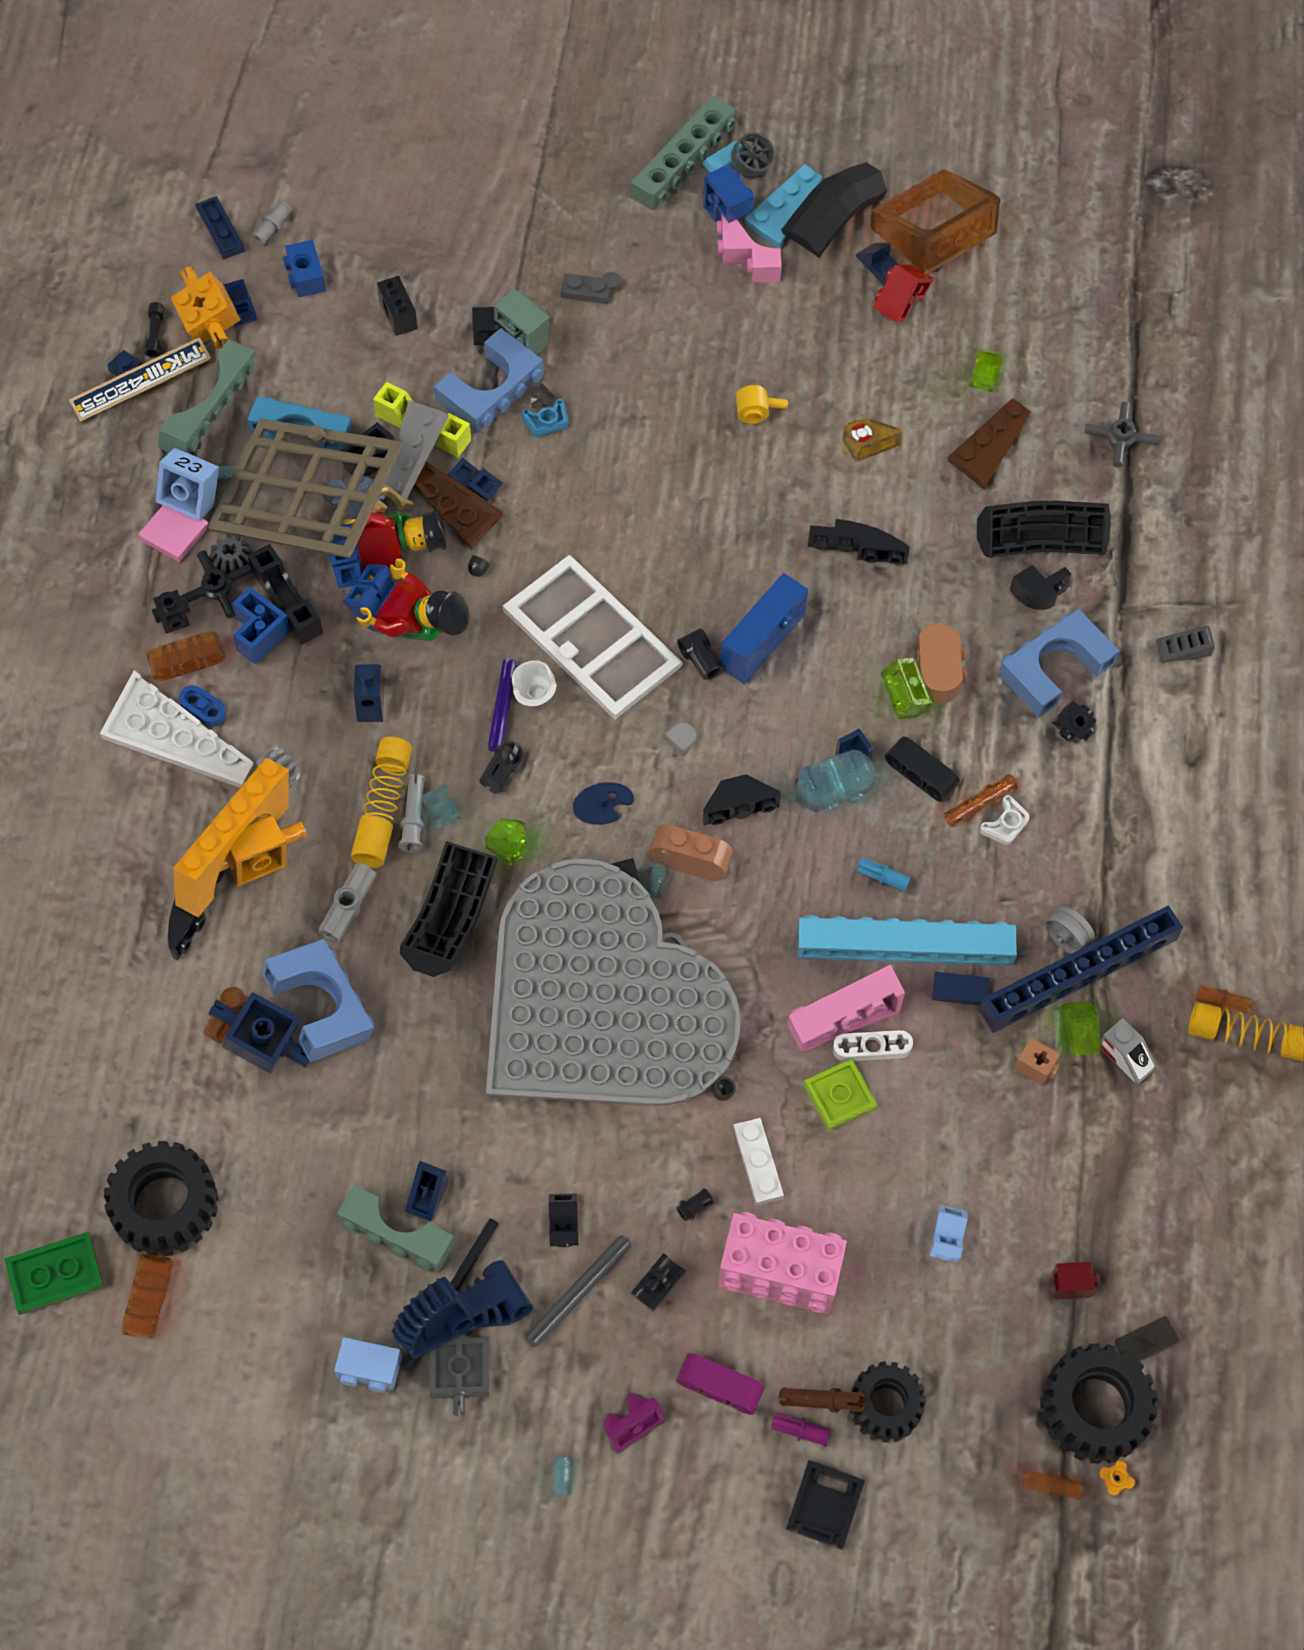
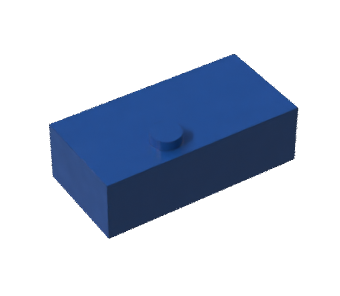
(763, 628)

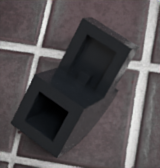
(1038, 592)
(563, 1220)

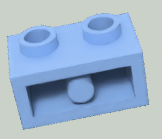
(368, 1365)

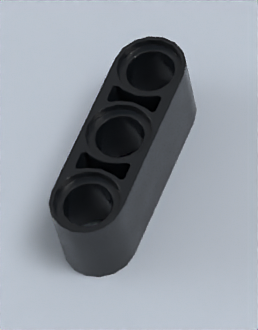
(922, 769)

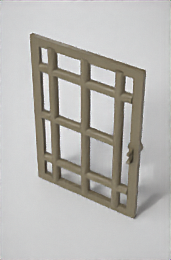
(289, 520)

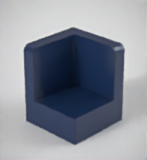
(854, 741)

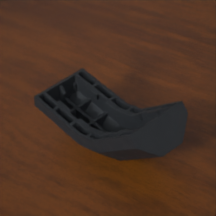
(832, 205)
(1044, 528)
(449, 910)

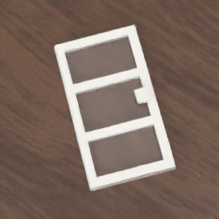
(592, 636)

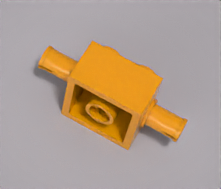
(205, 307)
(260, 850)

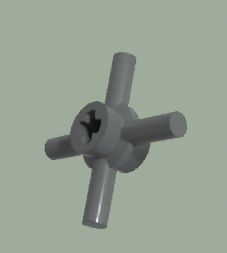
(1121, 434)

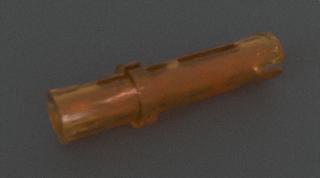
(989, 795)

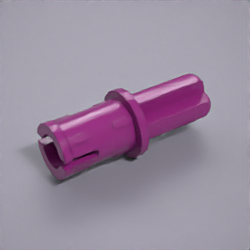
(800, 1429)

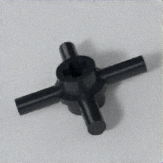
(224, 585)

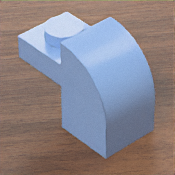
(948, 1233)

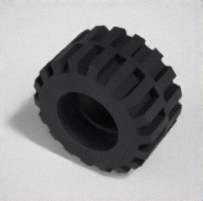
(905, 1385)

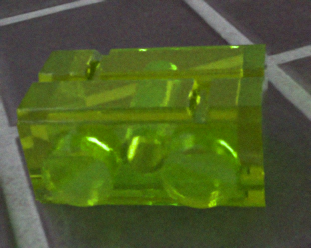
(906, 688)

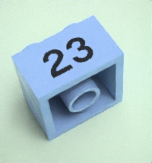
(186, 484)

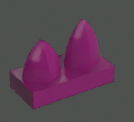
(642, 1418)

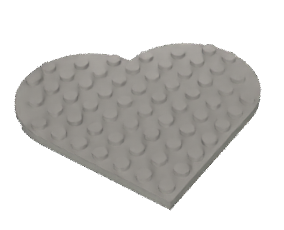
(598, 1001)

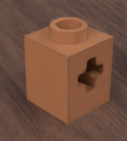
(1031, 1055)

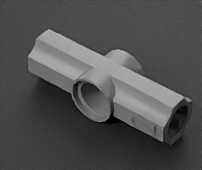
(340, 916)

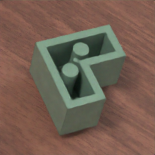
(523, 320)

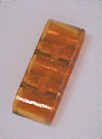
(185, 656)
(147, 1296)

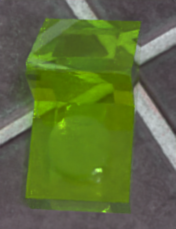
(986, 369)

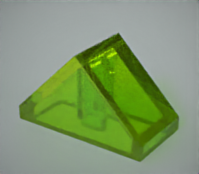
(1082, 1028)

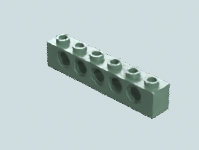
(683, 153)

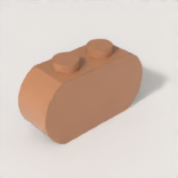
(941, 662)
(691, 852)

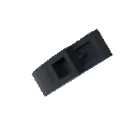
(868, 541)
(183, 927)

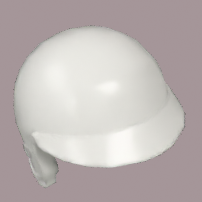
(533, 683)

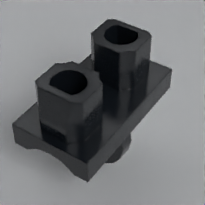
(658, 1282)

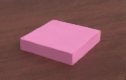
(172, 533)

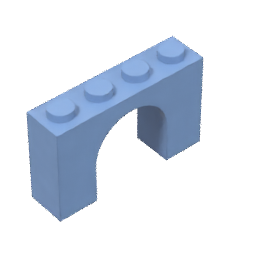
(481, 406)
(1071, 634)
(318, 966)

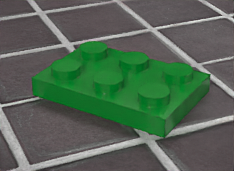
(53, 1273)

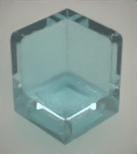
(440, 807)

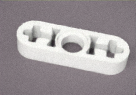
(892, 1053)

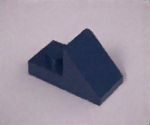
(877, 260)

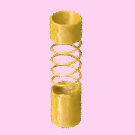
(374, 831)
(1206, 1019)

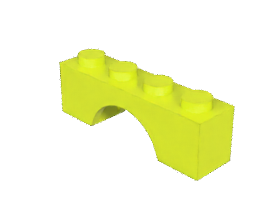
(391, 406)

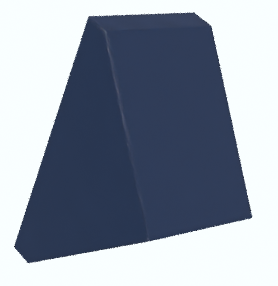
(427, 1191)

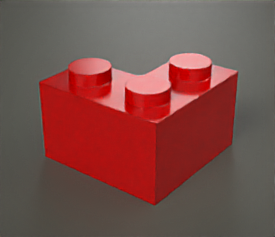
(901, 290)

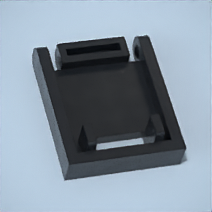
(823, 1510)

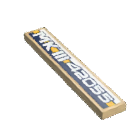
(139, 379)

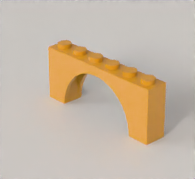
(197, 871)

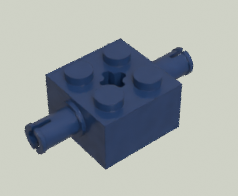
(256, 1016)

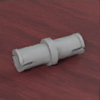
(271, 223)

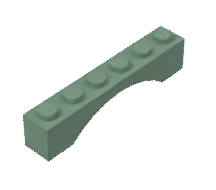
(187, 427)

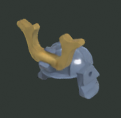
(364, 486)

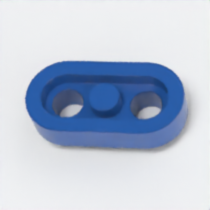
(204, 706)

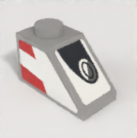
(1128, 1051)

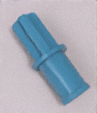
(883, 874)

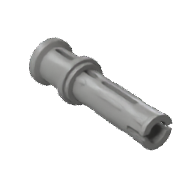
(412, 823)

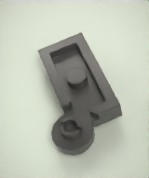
(589, 288)

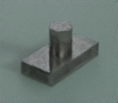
(1148, 1340)

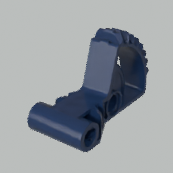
(444, 1313)

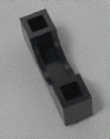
(276, 583)

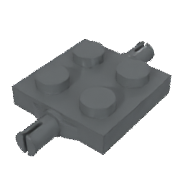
(460, 1371)

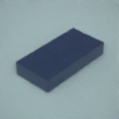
(959, 988)

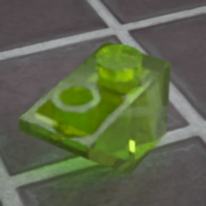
(507, 840)

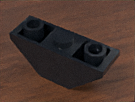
(738, 799)

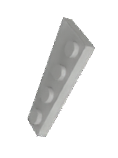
(418, 434)

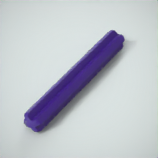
(502, 705)

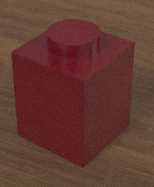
(1074, 1280)

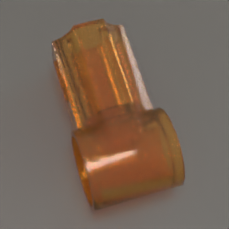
(217, 1029)

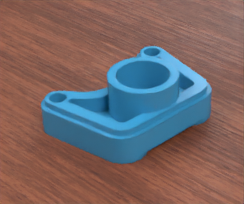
(547, 420)

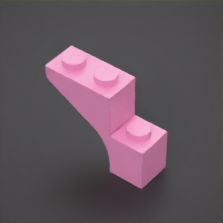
(739, 248)

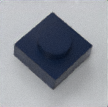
(122, 363)

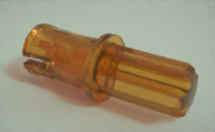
(1223, 999)
(1052, 1484)

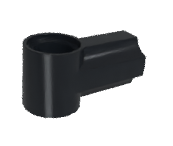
(698, 649)

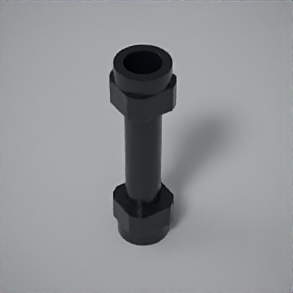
(155, 314)

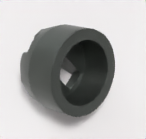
(477, 566)
(728, 1088)

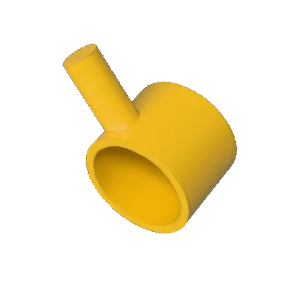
(754, 404)

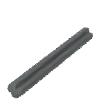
(578, 1291)

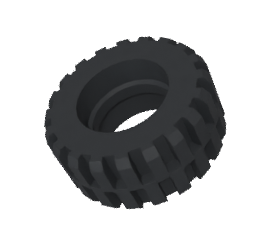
(146, 1167)
(1120, 1373)

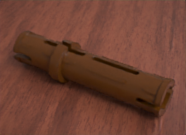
(833, 1399)

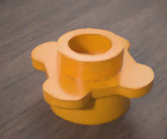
(1113, 1486)

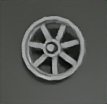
(1069, 929)

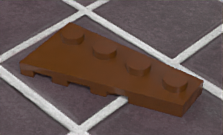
(986, 448)
(460, 507)

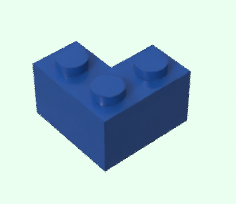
(726, 195)
(262, 625)

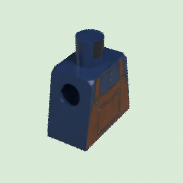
(369, 685)

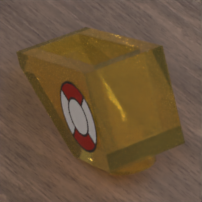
(869, 438)

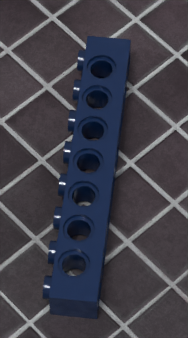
(1080, 969)

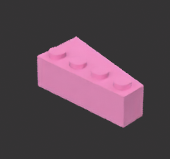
(847, 1009)

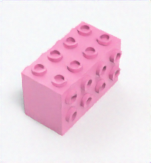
(781, 1262)

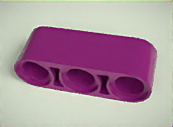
(720, 1383)

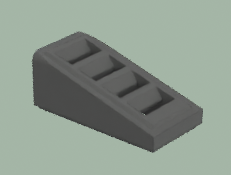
(1194, 635)

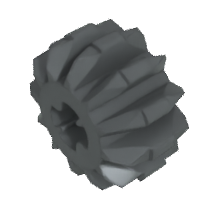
(230, 554)

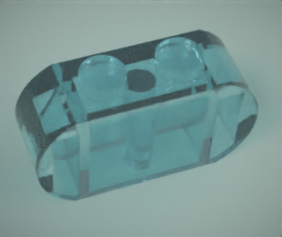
(835, 781)

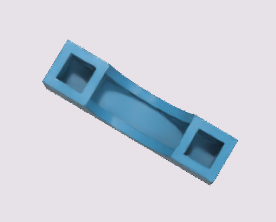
(292, 413)

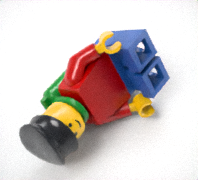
(383, 540)
(405, 606)

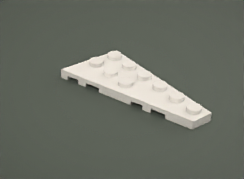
(165, 730)

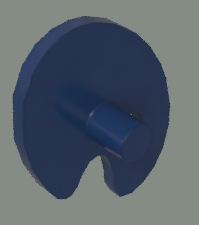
(596, 807)

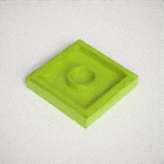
(839, 1094)

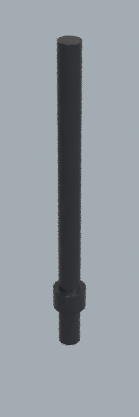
(463, 1271)

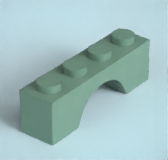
(426, 1246)

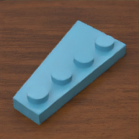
(780, 206)

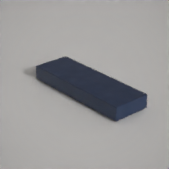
(220, 227)

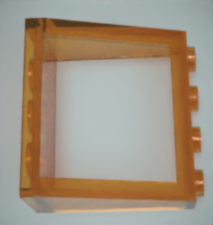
(950, 239)

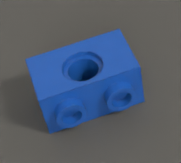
(305, 268)

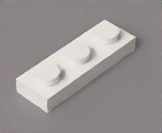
(758, 1161)

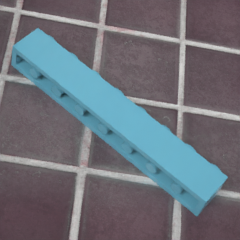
(906, 941)

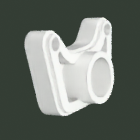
(1008, 825)

